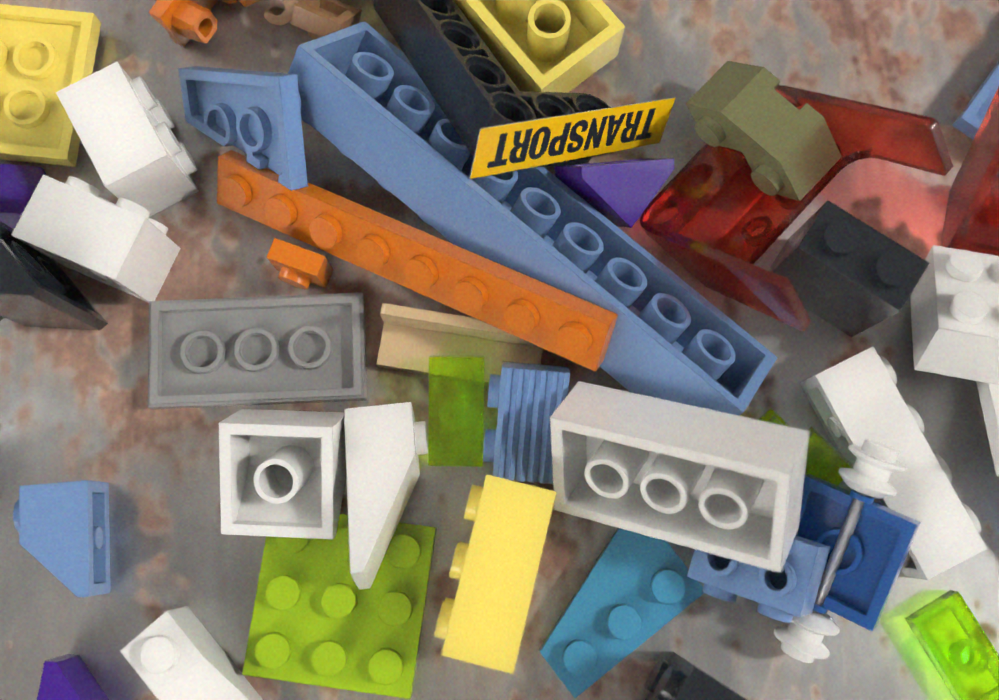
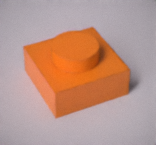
(299, 265)

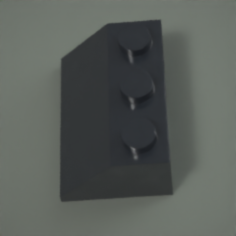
(39, 291)

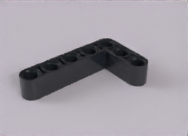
(466, 74)

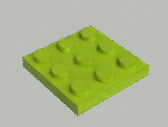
(325, 631)

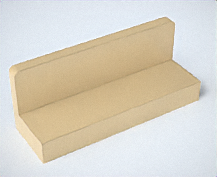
(415, 334)

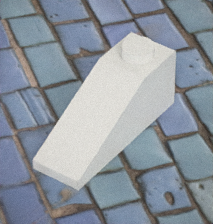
(381, 475)
(185, 662)

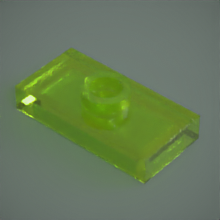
(456, 410)
(957, 647)

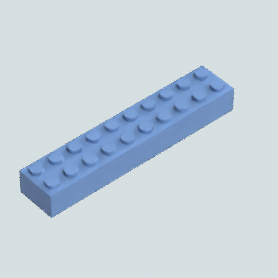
(385, 119)

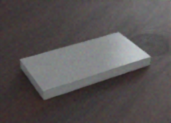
(257, 351)

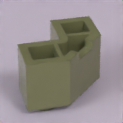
(781, 143)

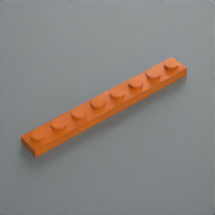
(420, 262)

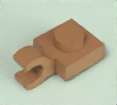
(315, 16)

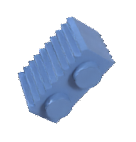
(525, 402)

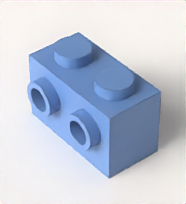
(777, 593)

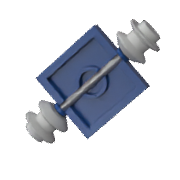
(864, 552)

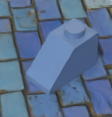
(68, 532)

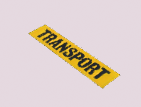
(569, 137)

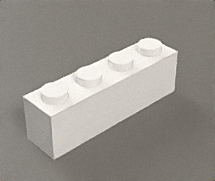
(861, 403)

